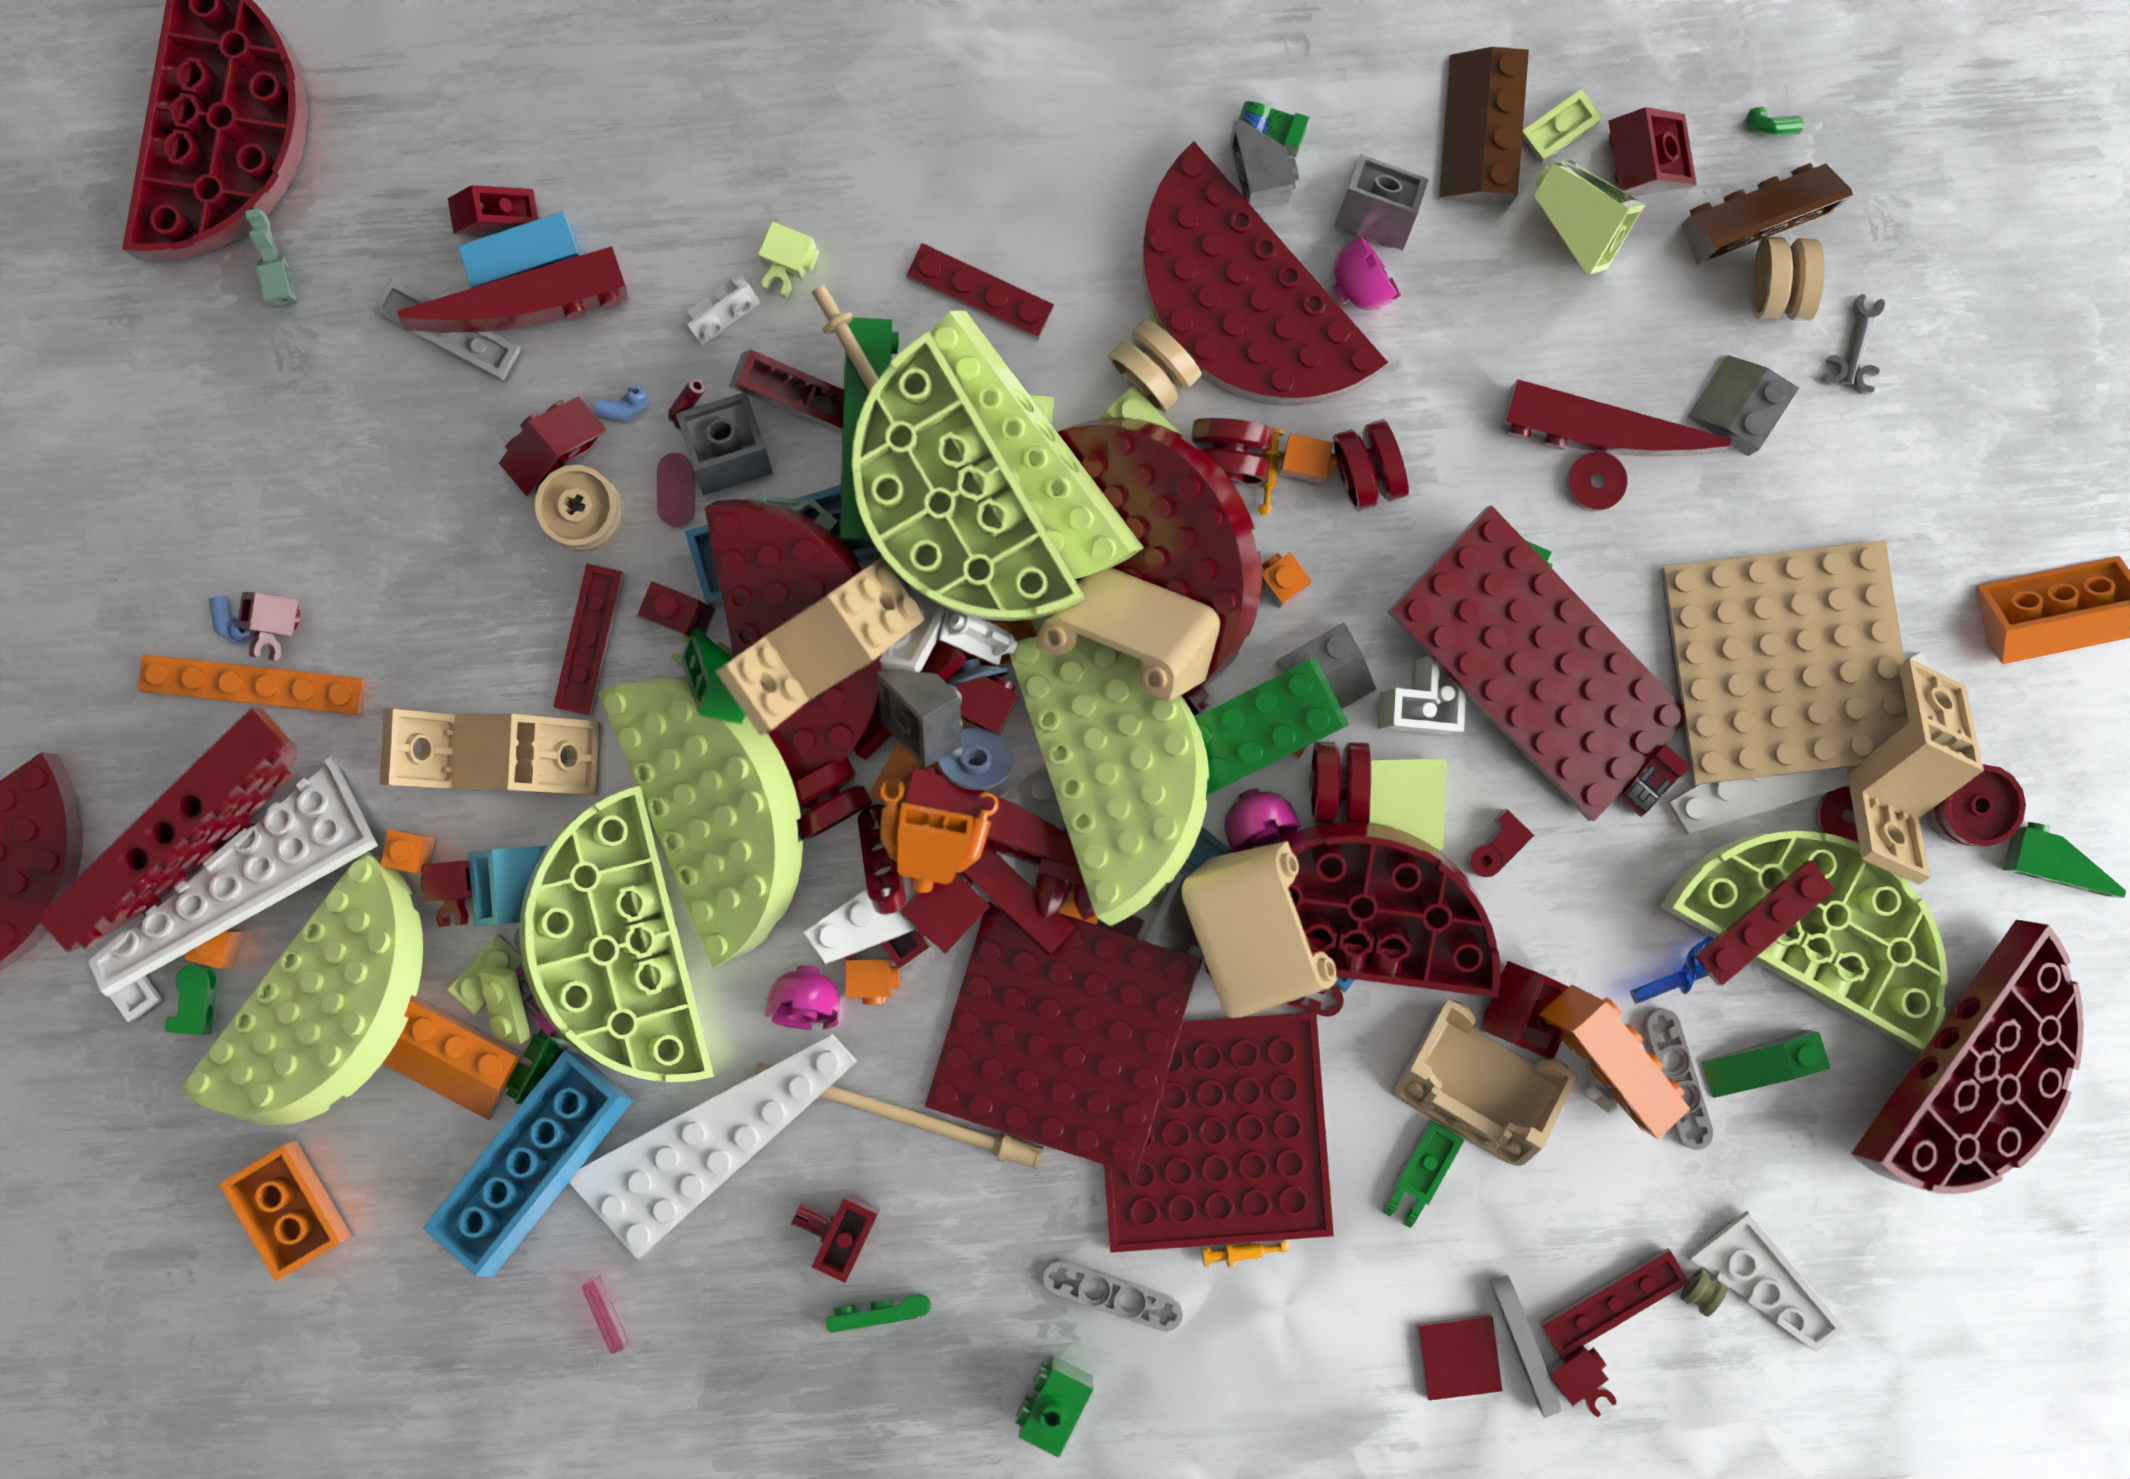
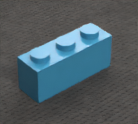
(519, 249)

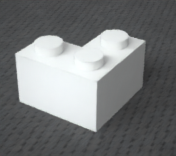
(1431, 708)

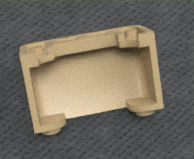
(1141, 620)
(1253, 930)
(1484, 1087)

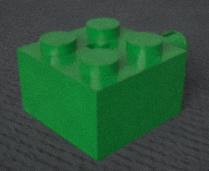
(1055, 1405)

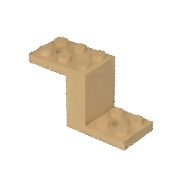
(821, 646)
(489, 752)
(1914, 772)

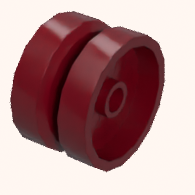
(1235, 447)
(1371, 465)
(1337, 782)
(825, 801)
(1982, 810)

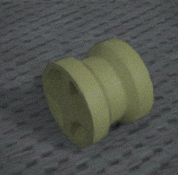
(1704, 1292)

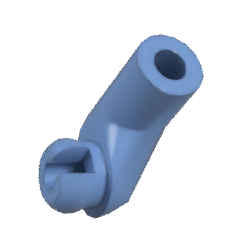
(625, 408)
(224, 623)

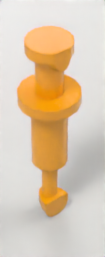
(1273, 457)
(1240, 1252)

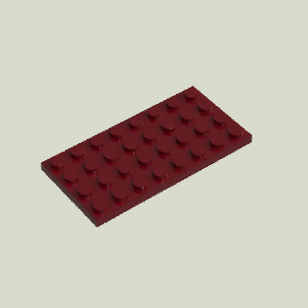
(1539, 663)

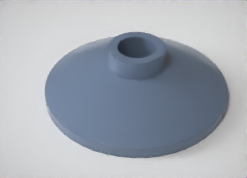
(973, 670)
(986, 751)

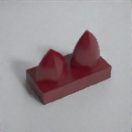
(1054, 885)

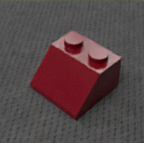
(1651, 151)
(988, 702)
(1517, 1009)

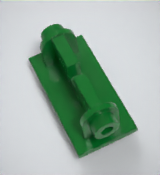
(543, 1052)

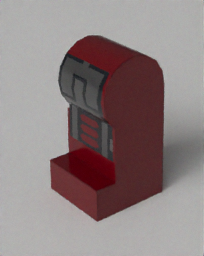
(1653, 780)
(1501, 847)

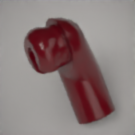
(687, 399)

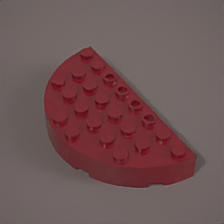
(216, 131)
(1243, 297)
(1184, 517)
(768, 571)
(176, 832)
(37, 849)
(1391, 909)
(1989, 1076)

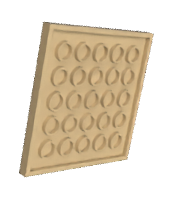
(1786, 660)

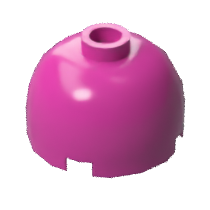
(1363, 277)
(1258, 820)
(803, 999)

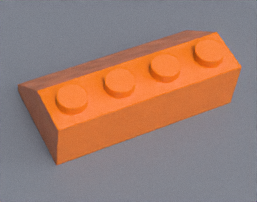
(2057, 609)
(453, 1058)

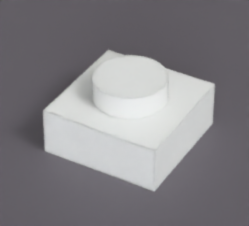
(136, 998)

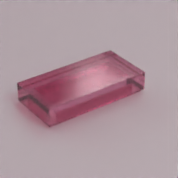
(605, 1314)

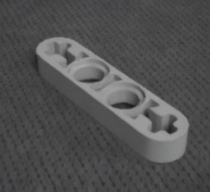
(1683, 1076)
(1110, 1300)
(1525, 1346)

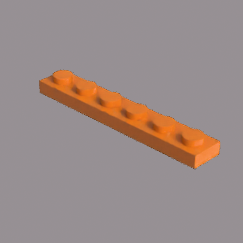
(251, 684)

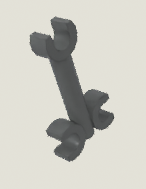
(1849, 370)

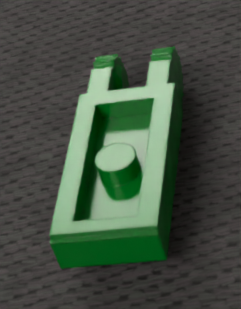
(1424, 1170)
(880, 1313)

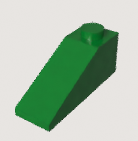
(709, 692)
(2054, 859)
(1767, 1063)

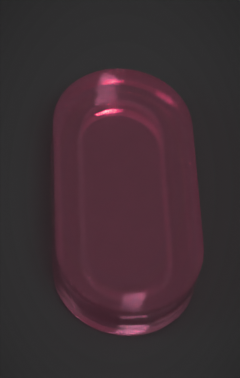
(675, 490)

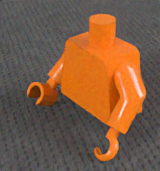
(931, 841)

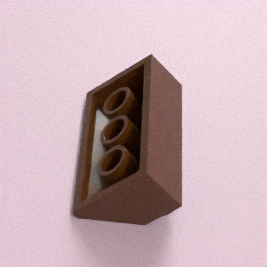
(1483, 125)
(1765, 211)

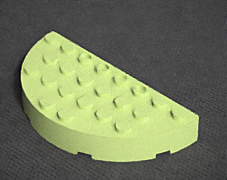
(1055, 483)
(947, 500)
(1120, 766)
(717, 808)
(608, 949)
(1860, 949)
(323, 1008)

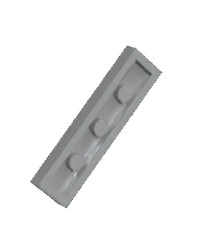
(479, 348)

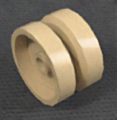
(1787, 279)
(1155, 364)
(557, 506)

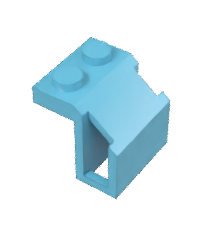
(500, 882)

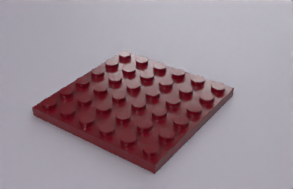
(1065, 1041)
(1231, 1142)

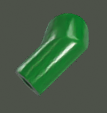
(1775, 126)

